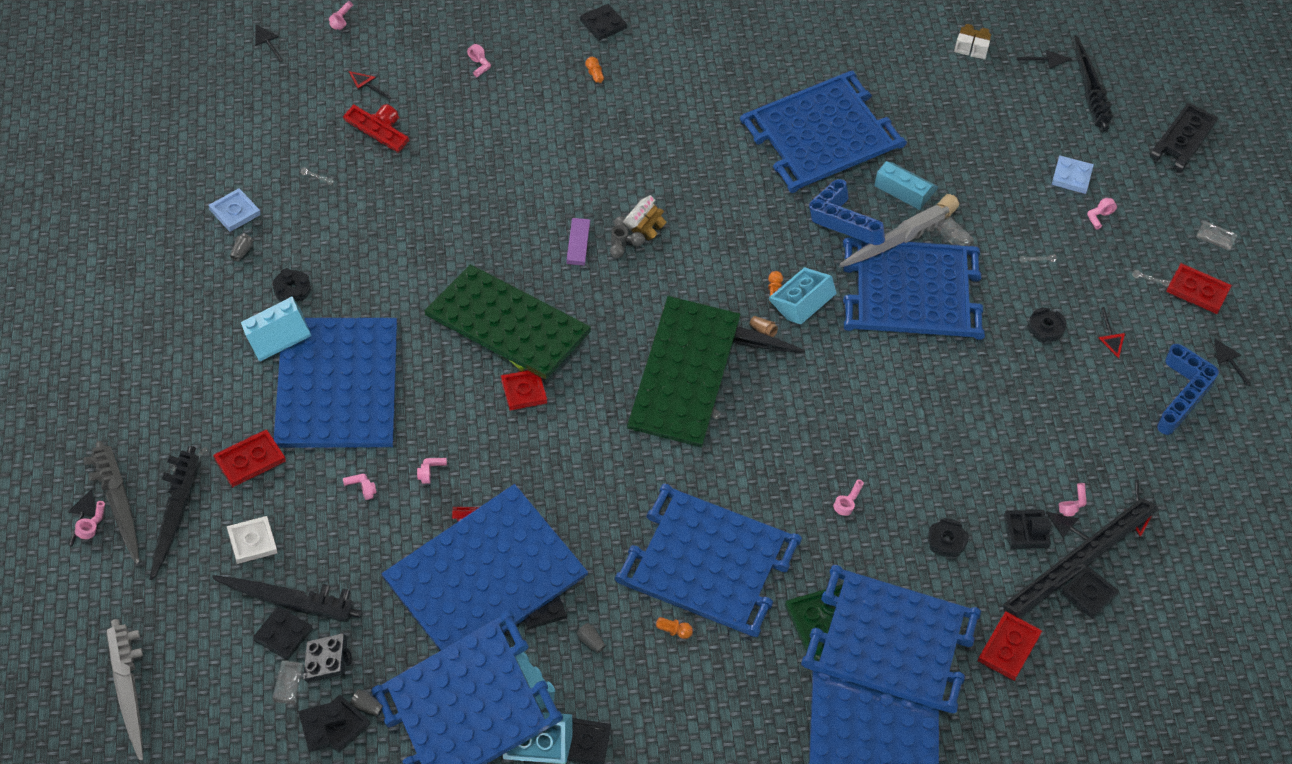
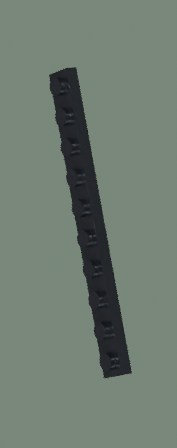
(1079, 558)

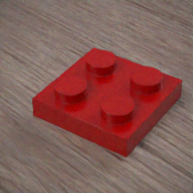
(523, 390)

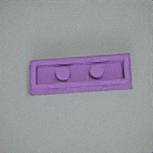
(578, 241)

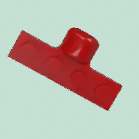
(378, 125)

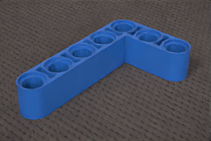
(827, 212)
(1202, 380)

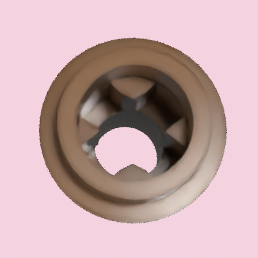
(763, 326)

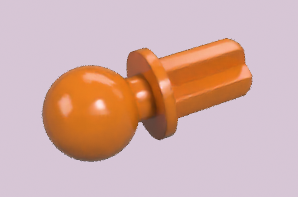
(594, 69)
(775, 279)
(683, 630)

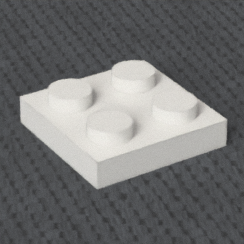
(252, 539)

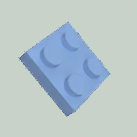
(1072, 174)
(234, 210)

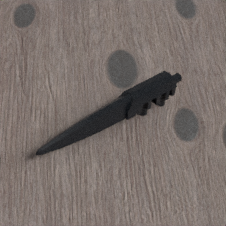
(1094, 90)
(756, 339)
(180, 488)
(315, 603)

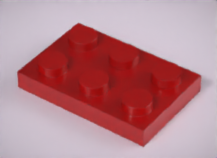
(1198, 288)
(249, 458)
(1010, 646)

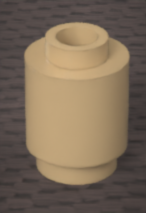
(949, 201)

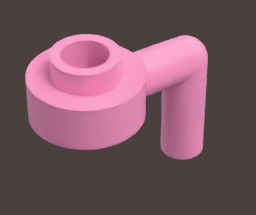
(337, 20)
(477, 54)
(1105, 207)
(424, 472)
(367, 487)
(845, 504)
(1069, 508)
(85, 527)

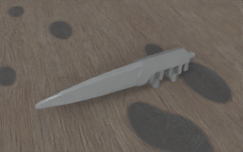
(905, 232)
(122, 665)

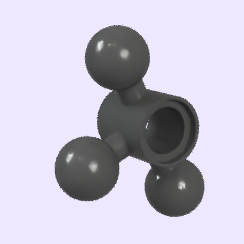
(620, 236)

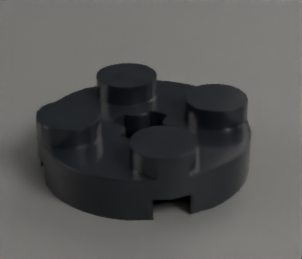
(291, 277)
(1043, 332)
(945, 547)

